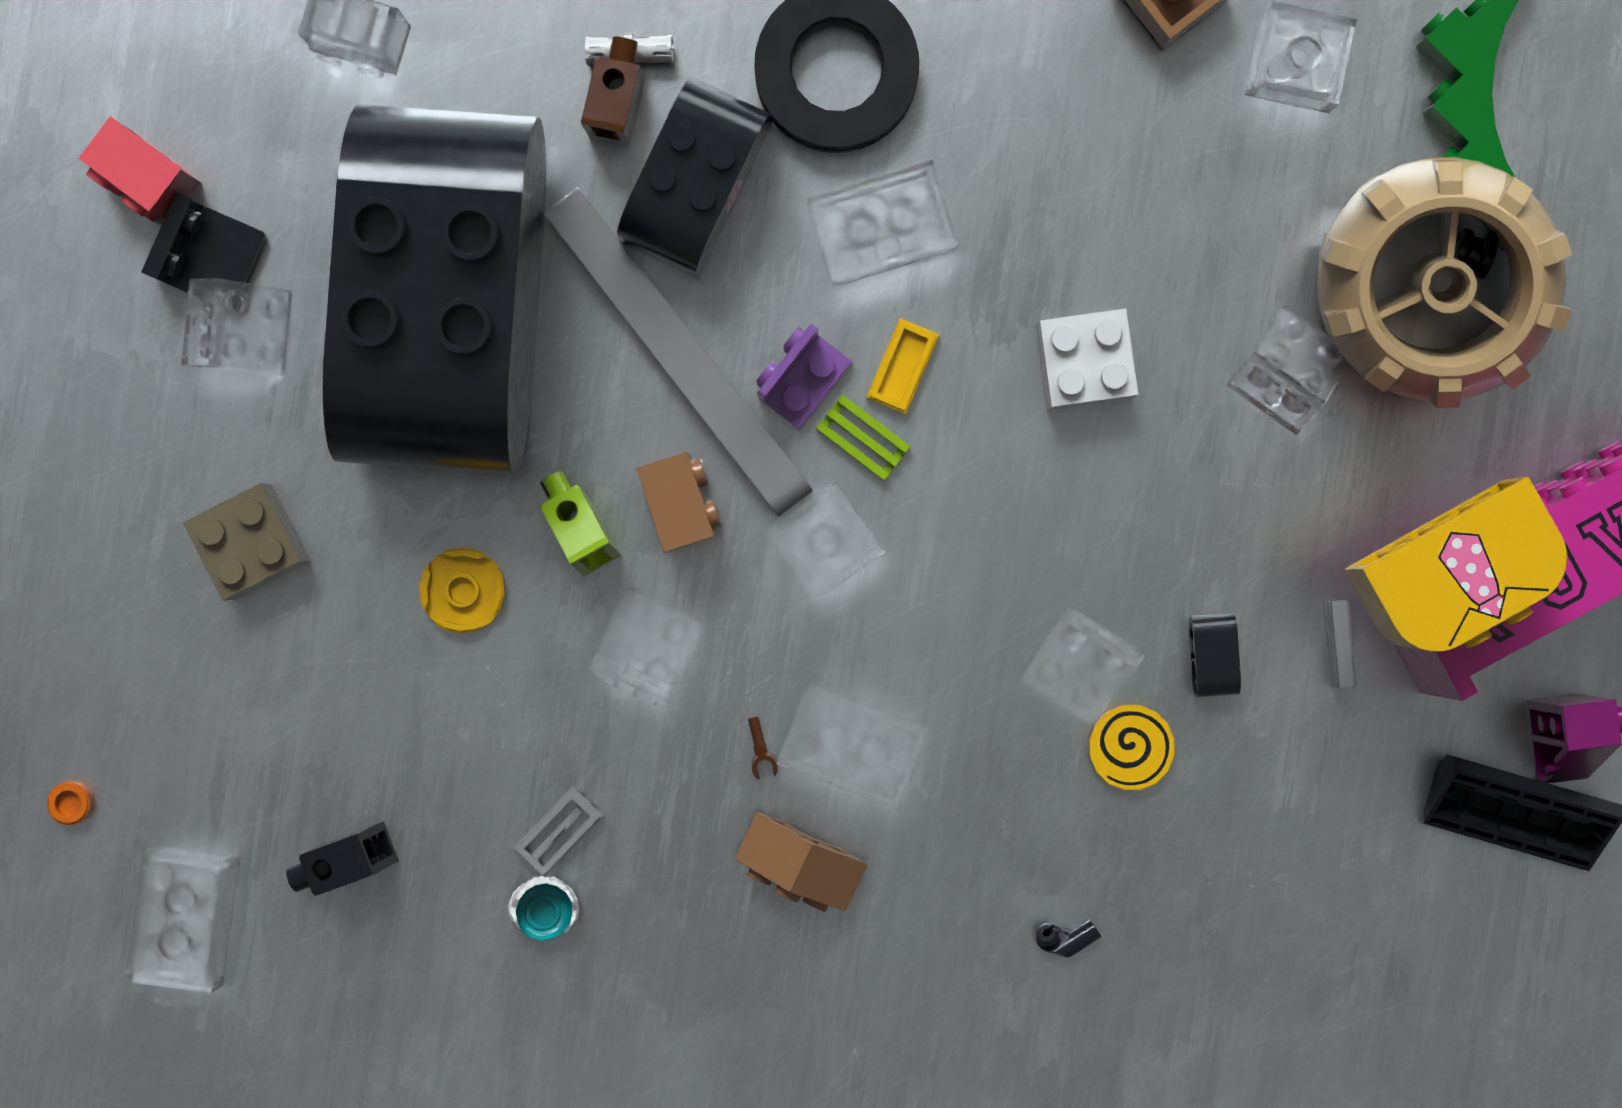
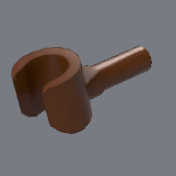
(760, 747)

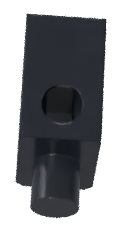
(343, 860)

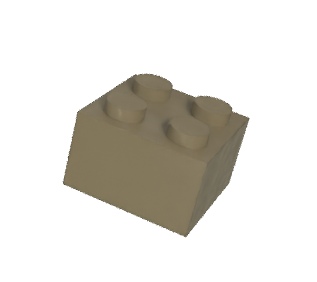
(246, 541)

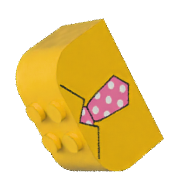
(1464, 570)

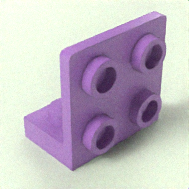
(802, 376)

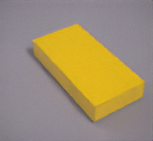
(902, 366)

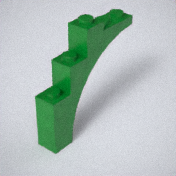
(1466, 55)

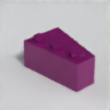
(1572, 735)

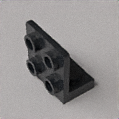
(201, 245)

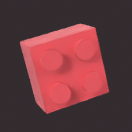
(133, 166)

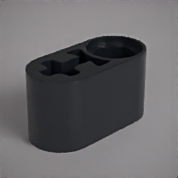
(1214, 654)

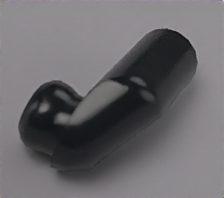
(1064, 941)

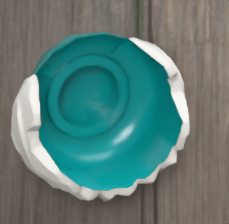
(543, 908)

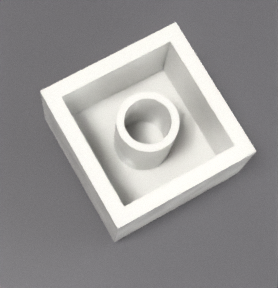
(1086, 359)

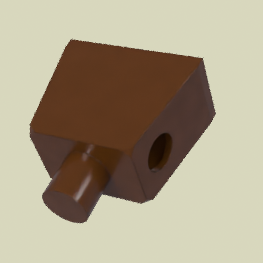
(612, 112)

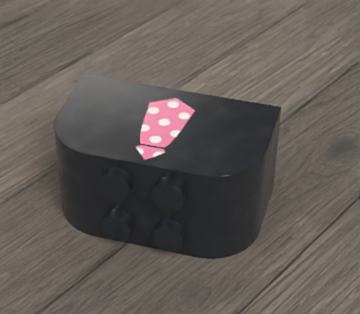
(693, 177)

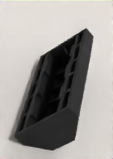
(1520, 813)

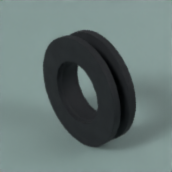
(832, 129)

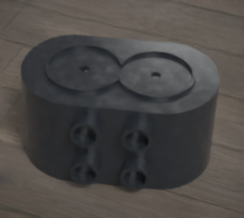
(434, 289)

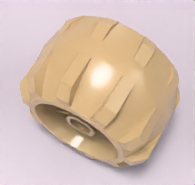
(1388, 205)

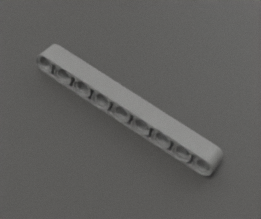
(678, 351)

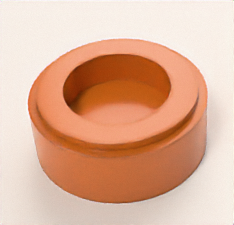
(70, 802)

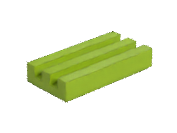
(892, 460)

